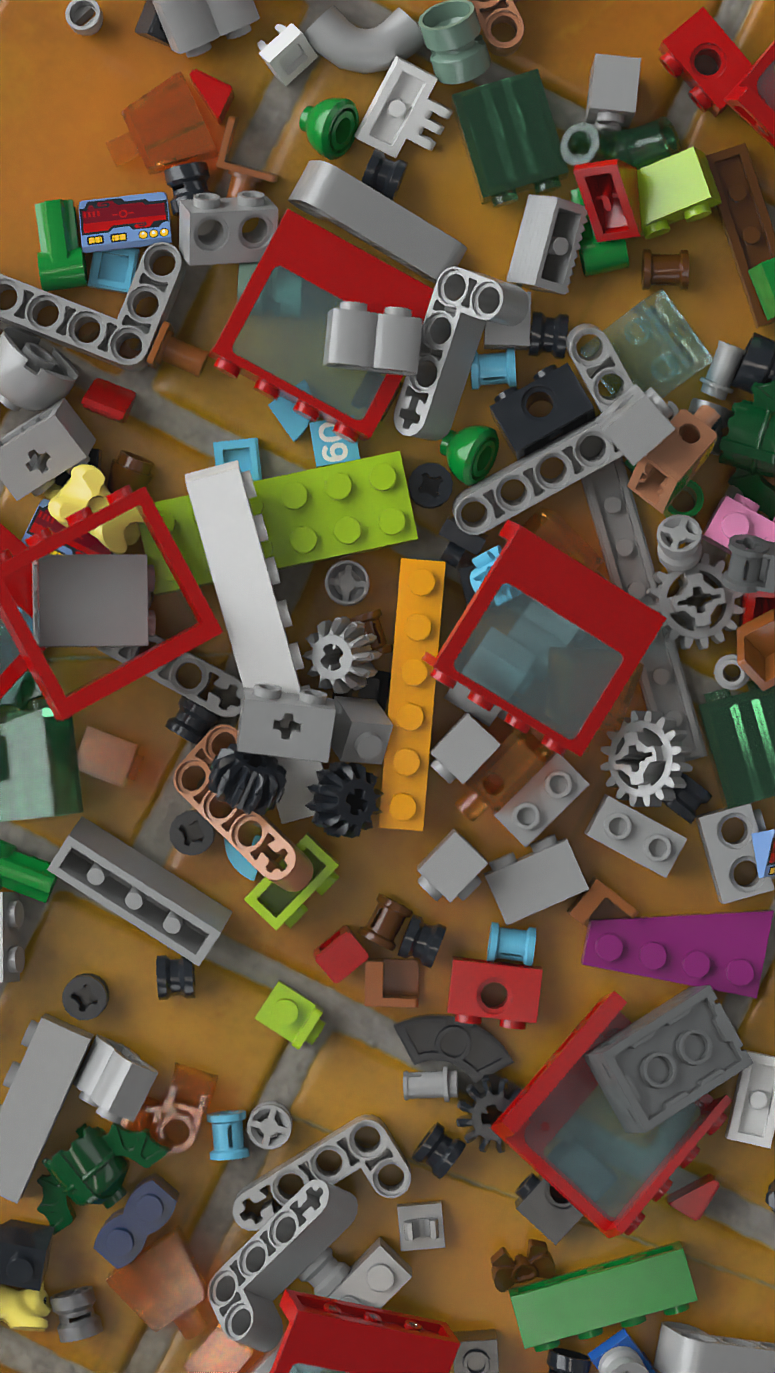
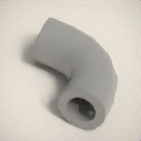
(362, 48)

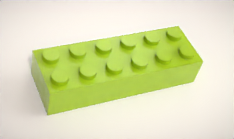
(306, 516)

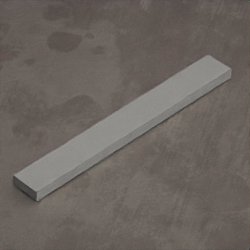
(632, 571)

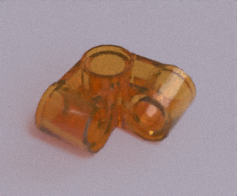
(186, 1100)

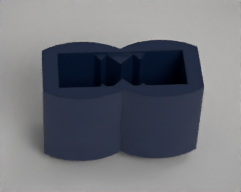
(144, 1213)

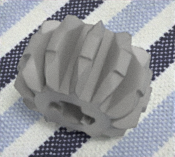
(346, 639)

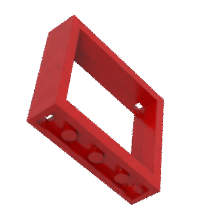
(135, 668)

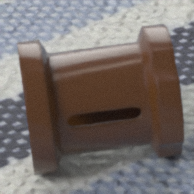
(665, 269)
(373, 626)
(385, 922)

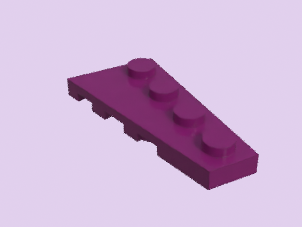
(684, 948)

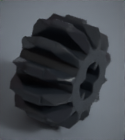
(247, 780)
(344, 799)
(479, 1105)

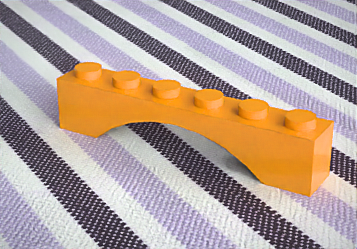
(411, 694)

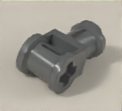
(759, 567)

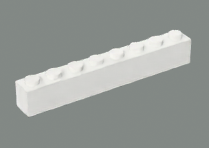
(250, 605)

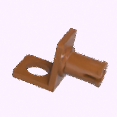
(243, 177)
(172, 351)

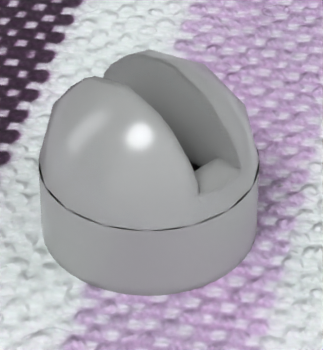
(79, 12)

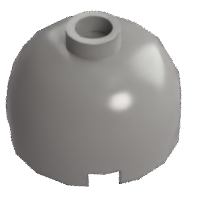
(30, 374)

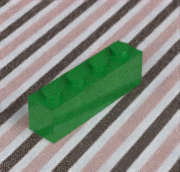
(602, 1296)

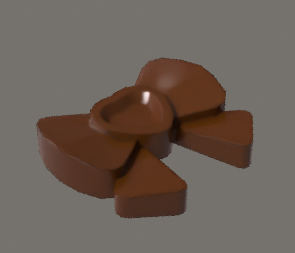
(522, 1269)

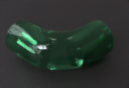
(635, 146)

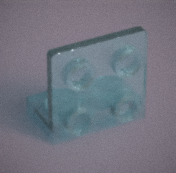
(653, 346)

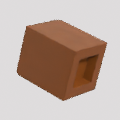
(757, 649)
(600, 903)
(391, 982)

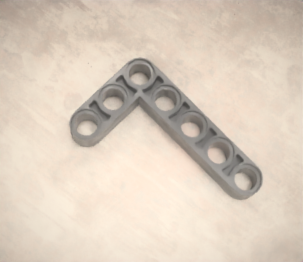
(113, 331)
(565, 447)

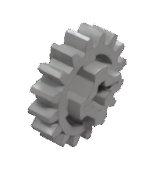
(698, 619)
(646, 759)

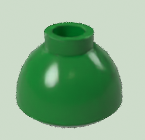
(330, 126)
(470, 452)

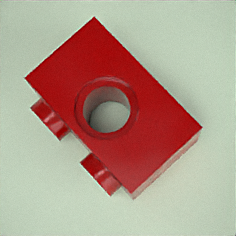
(700, 37)
(471, 975)

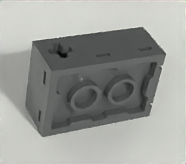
(667, 1059)

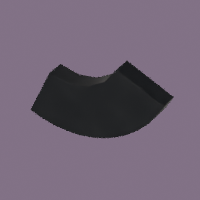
(462, 1044)

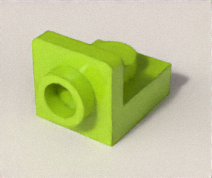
(291, 1015)

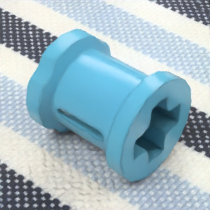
(494, 369)
(511, 944)
(235, 1147)

